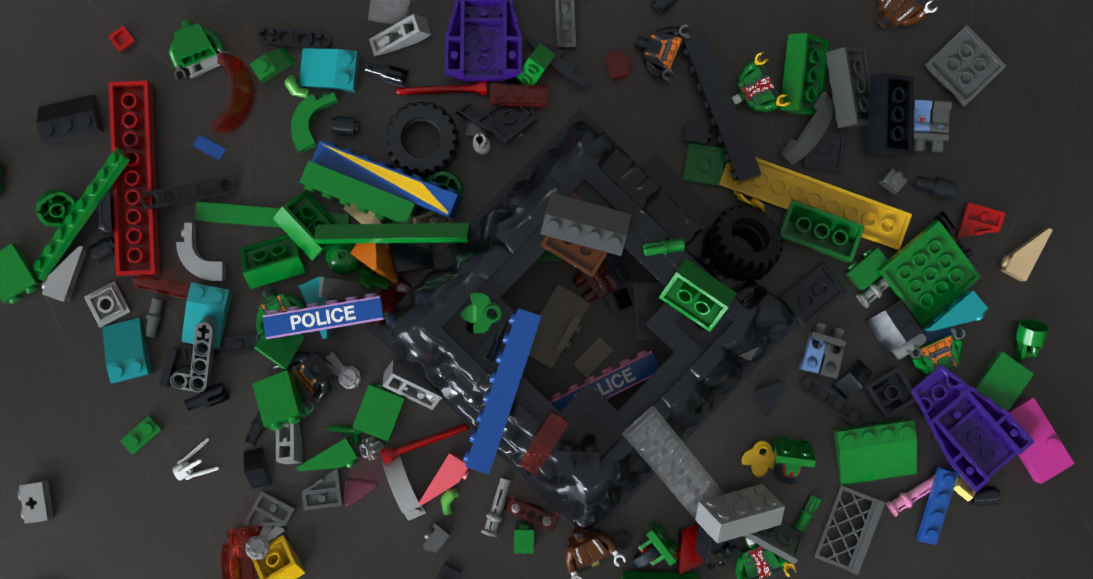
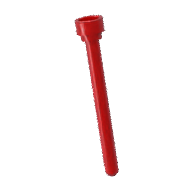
(479, 87)
(388, 453)

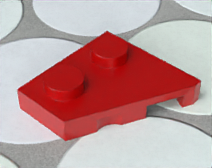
(979, 220)
(686, 551)

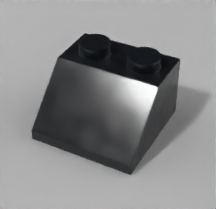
(893, 326)

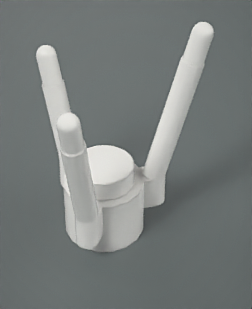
(185, 469)

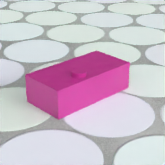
(1047, 454)

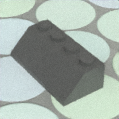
(850, 85)
(585, 224)

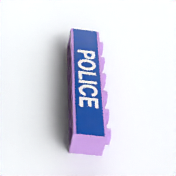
(323, 317)

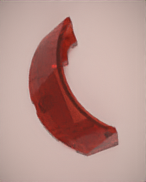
(240, 96)
(234, 560)

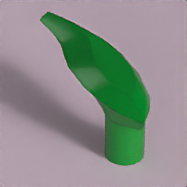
(346, 430)

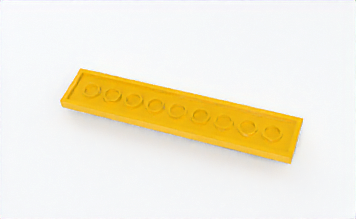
(780, 186)

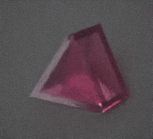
(357, 488)

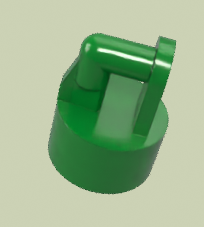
(1030, 333)

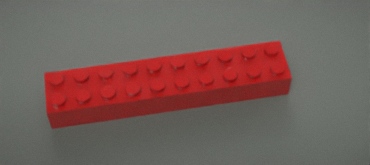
(134, 133)

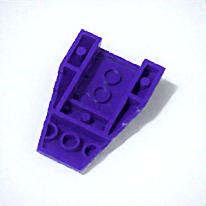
(483, 41)
(969, 427)

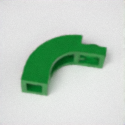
(303, 118)

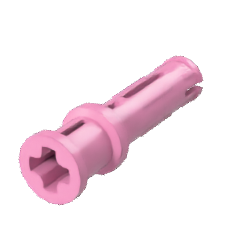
(907, 499)

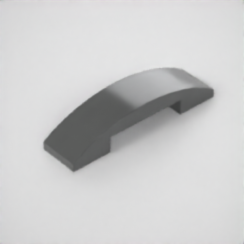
(812, 133)

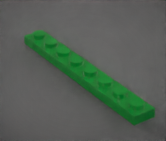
(80, 214)

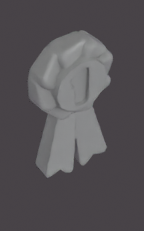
(348, 376)
(258, 546)

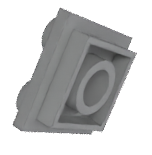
(118, 304)

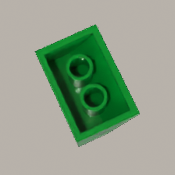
(300, 221)
(271, 261)
(698, 295)

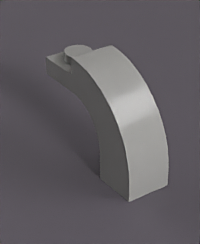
(192, 259)
(402, 488)

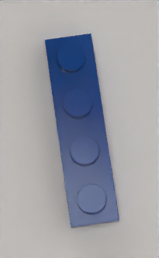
(937, 505)

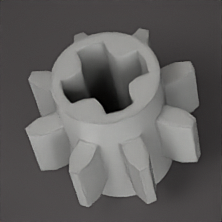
(371, 448)

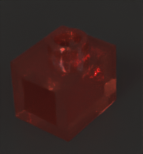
(617, 65)

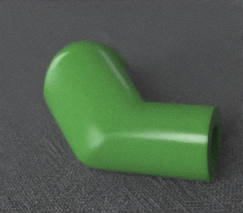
(294, 89)
(447, 498)

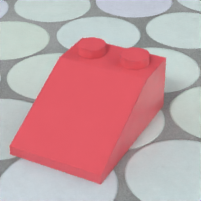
(448, 475)

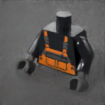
(662, 50)
(313, 374)

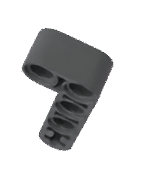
(199, 353)

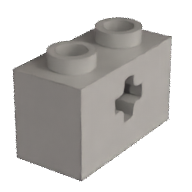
(38, 492)

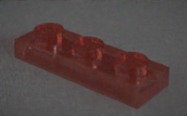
(519, 95)
(162, 286)
(543, 443)

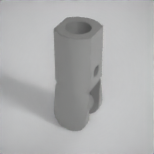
(207, 65)
(901, 351)

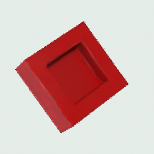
(122, 39)

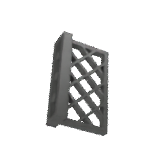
(865, 536)

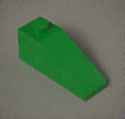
(334, 457)

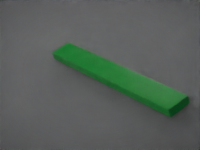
(246, 214)
(392, 233)

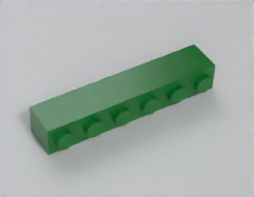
(357, 193)

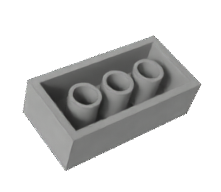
(739, 513)

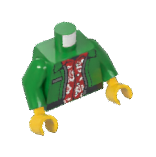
(757, 88)
(759, 562)

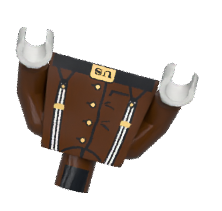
(903, 12)
(589, 549)

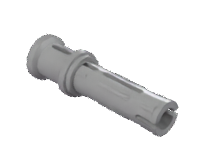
(485, 145)
(872, 292)
(494, 516)

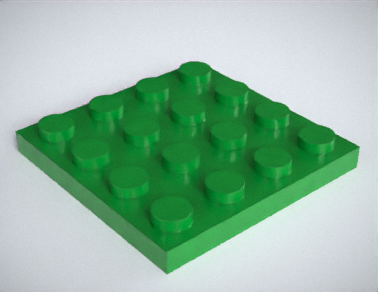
(929, 273)

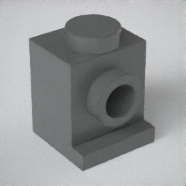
(893, 180)
(435, 538)

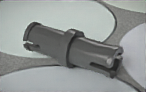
(154, 317)

